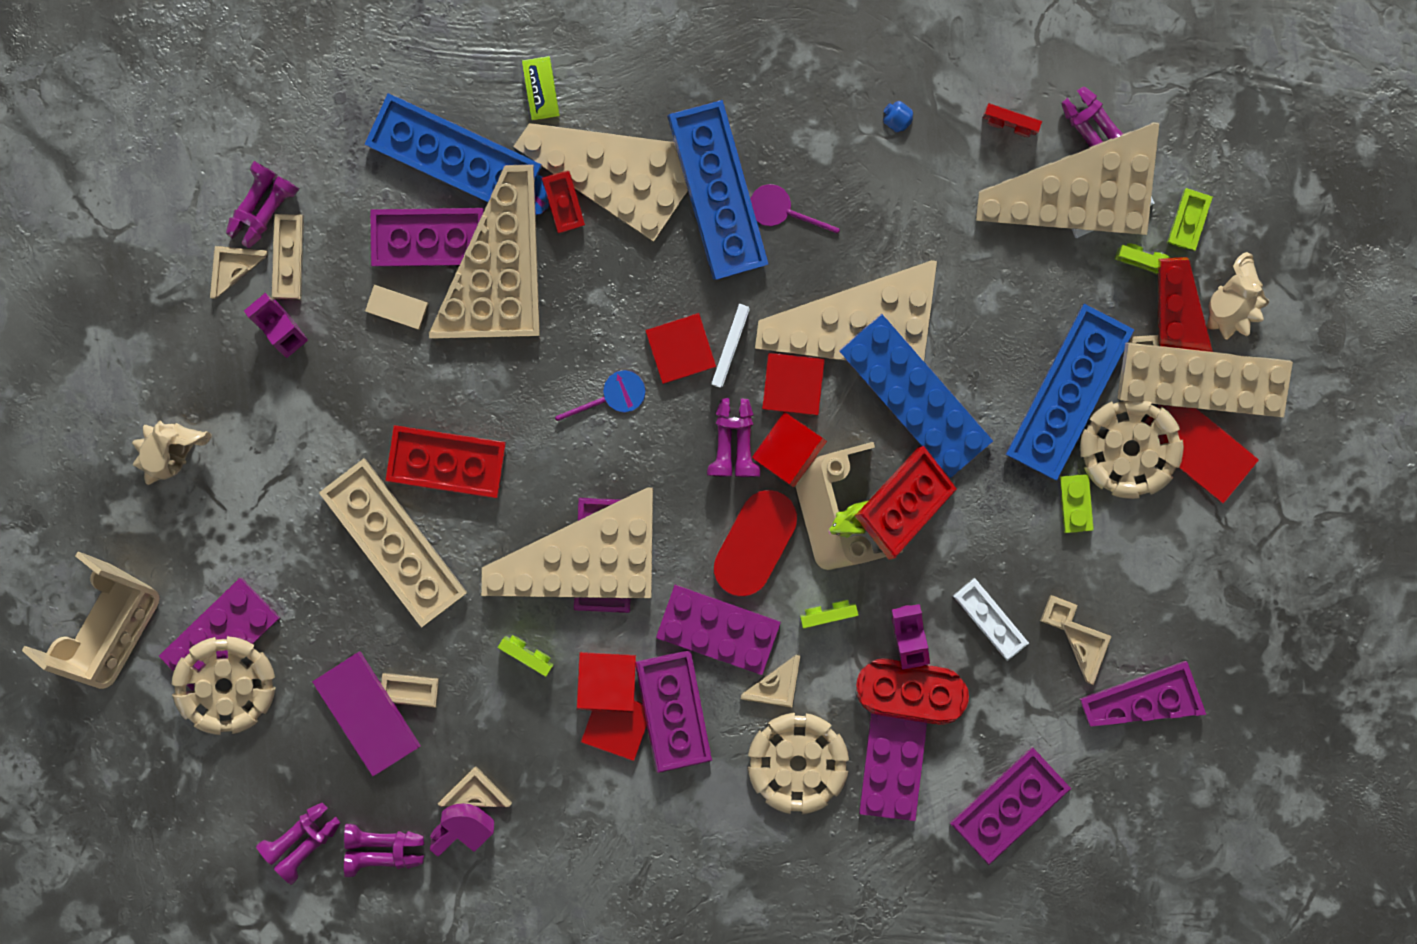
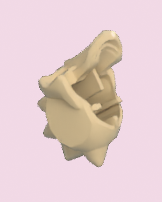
(1238, 301)
(165, 449)

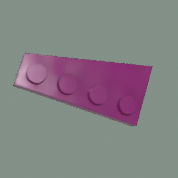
(1149, 697)

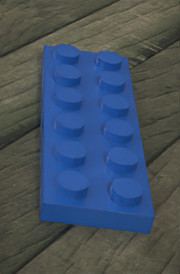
(441, 148)
(717, 189)
(1069, 392)
(915, 395)

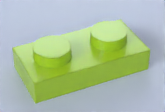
(1189, 219)
(1134, 255)
(1076, 503)
(817, 616)
(516, 648)

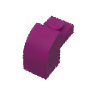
(276, 325)
(910, 636)
(462, 822)

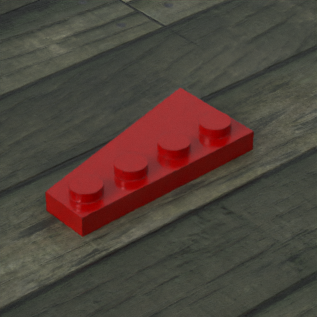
(1179, 307)

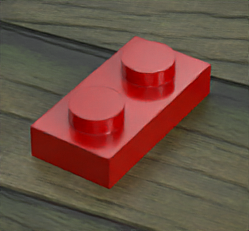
(1021, 123)
(563, 201)

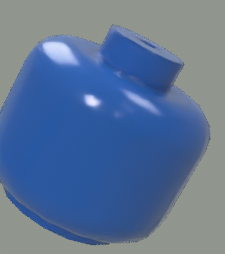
(898, 116)

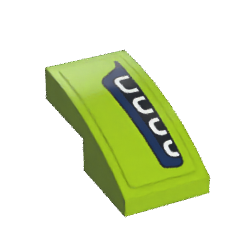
(540, 88)

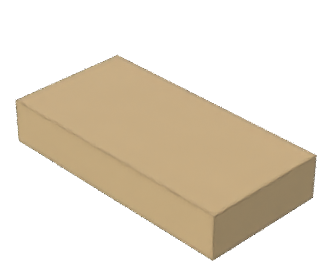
(396, 307)
(411, 689)

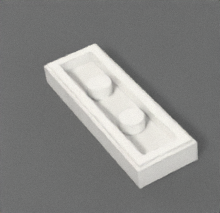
(730, 346)
(990, 619)

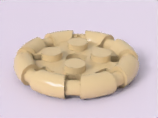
(1131, 465)
(228, 701)
(803, 780)

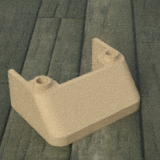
(820, 510)
(108, 631)

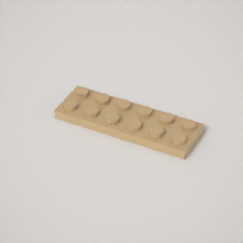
(1204, 380)
(393, 542)

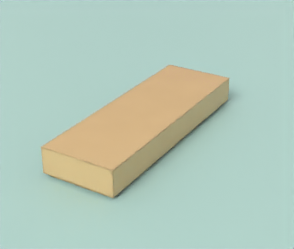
(287, 257)

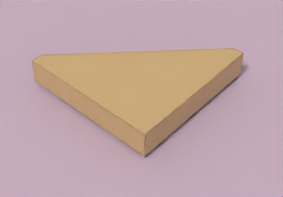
(231, 266)
(1088, 648)
(777, 687)
(477, 791)

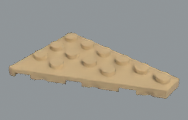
(623, 174)
(1091, 190)
(498, 275)
(831, 322)
(591, 558)

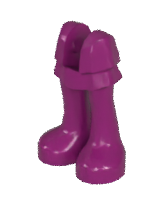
(1095, 111)
(243, 214)
(723, 465)
(274, 850)
(356, 860)

